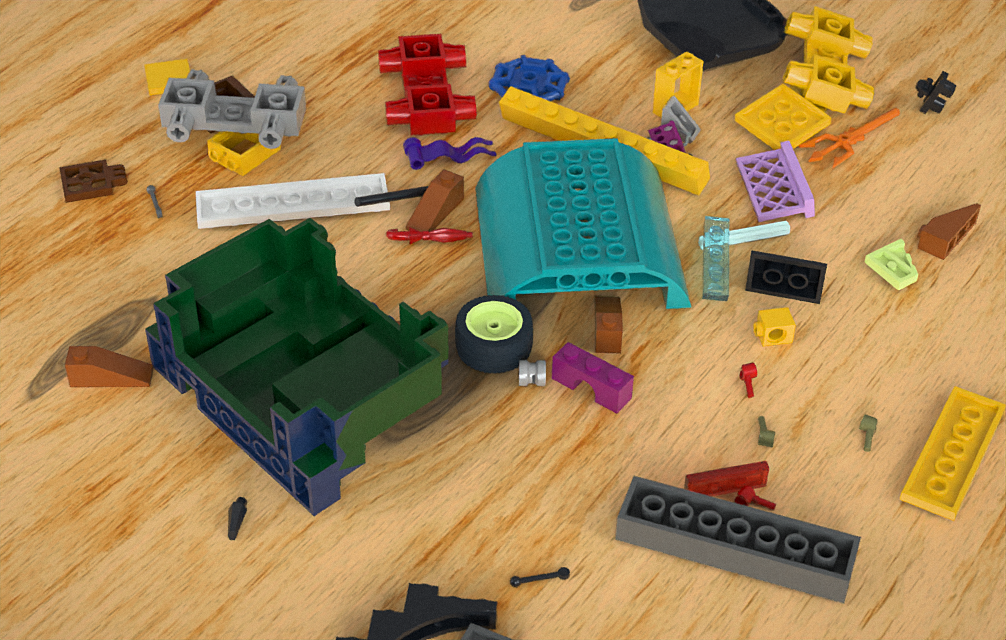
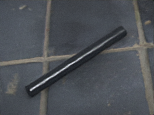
(390, 196)

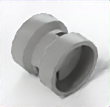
(532, 373)

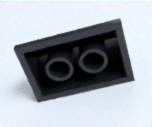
(786, 277)

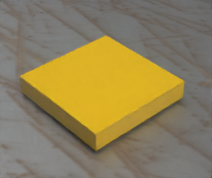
(159, 73)

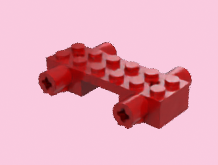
(428, 98)

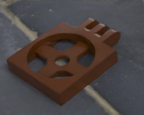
(113, 175)

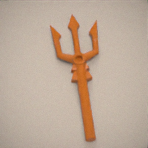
(847, 138)

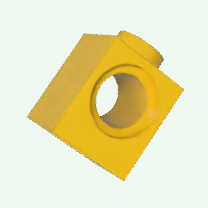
(774, 326)

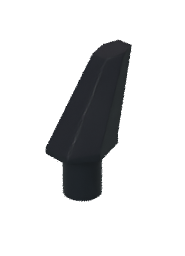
(235, 517)

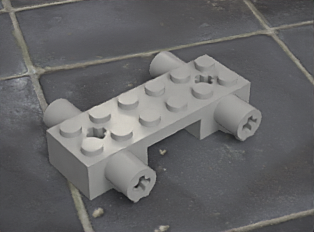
(194, 105)

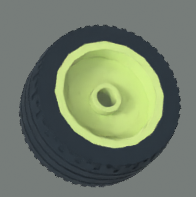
(493, 333)

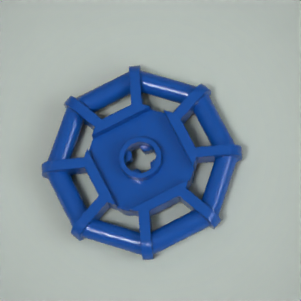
(530, 69)

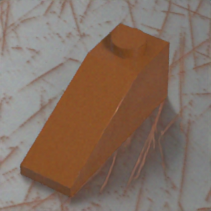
(438, 201)
(947, 230)
(608, 325)
(104, 368)

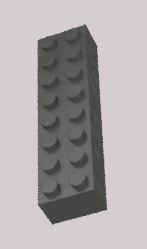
(738, 538)

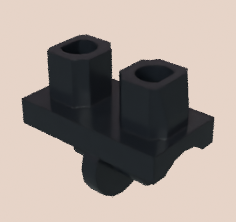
(931, 92)

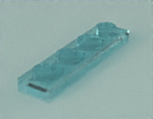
(716, 259)

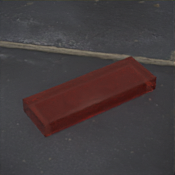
(728, 479)

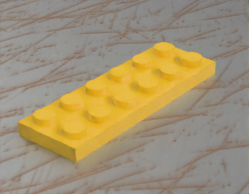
(953, 453)

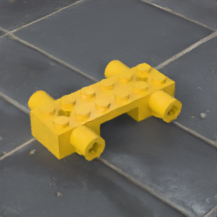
(825, 71)

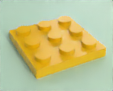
(782, 117)

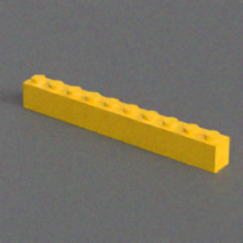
(566, 125)

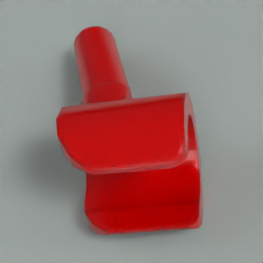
(747, 373)
(747, 495)

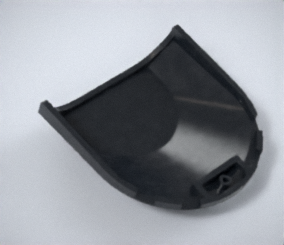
(715, 29)

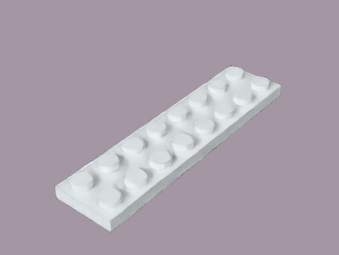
(288, 200)

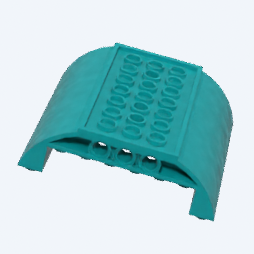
(536, 230)

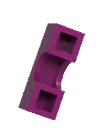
(611, 385)

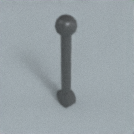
(151, 190)

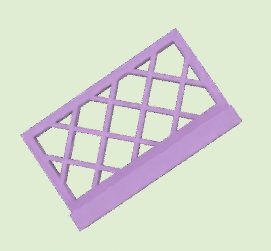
(792, 179)

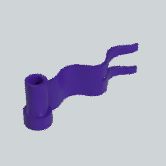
(419, 154)

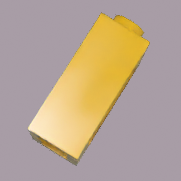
(690, 71)
(220, 152)

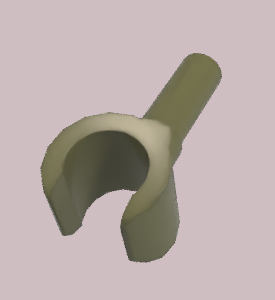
(869, 425)
(766, 436)

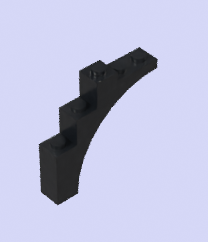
(430, 616)

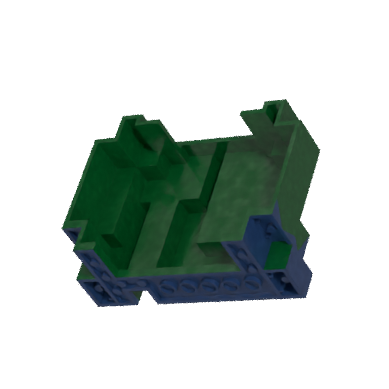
(293, 355)

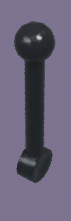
(563, 573)

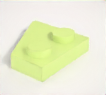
(893, 264)

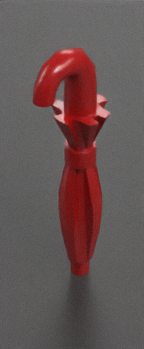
(439, 235)

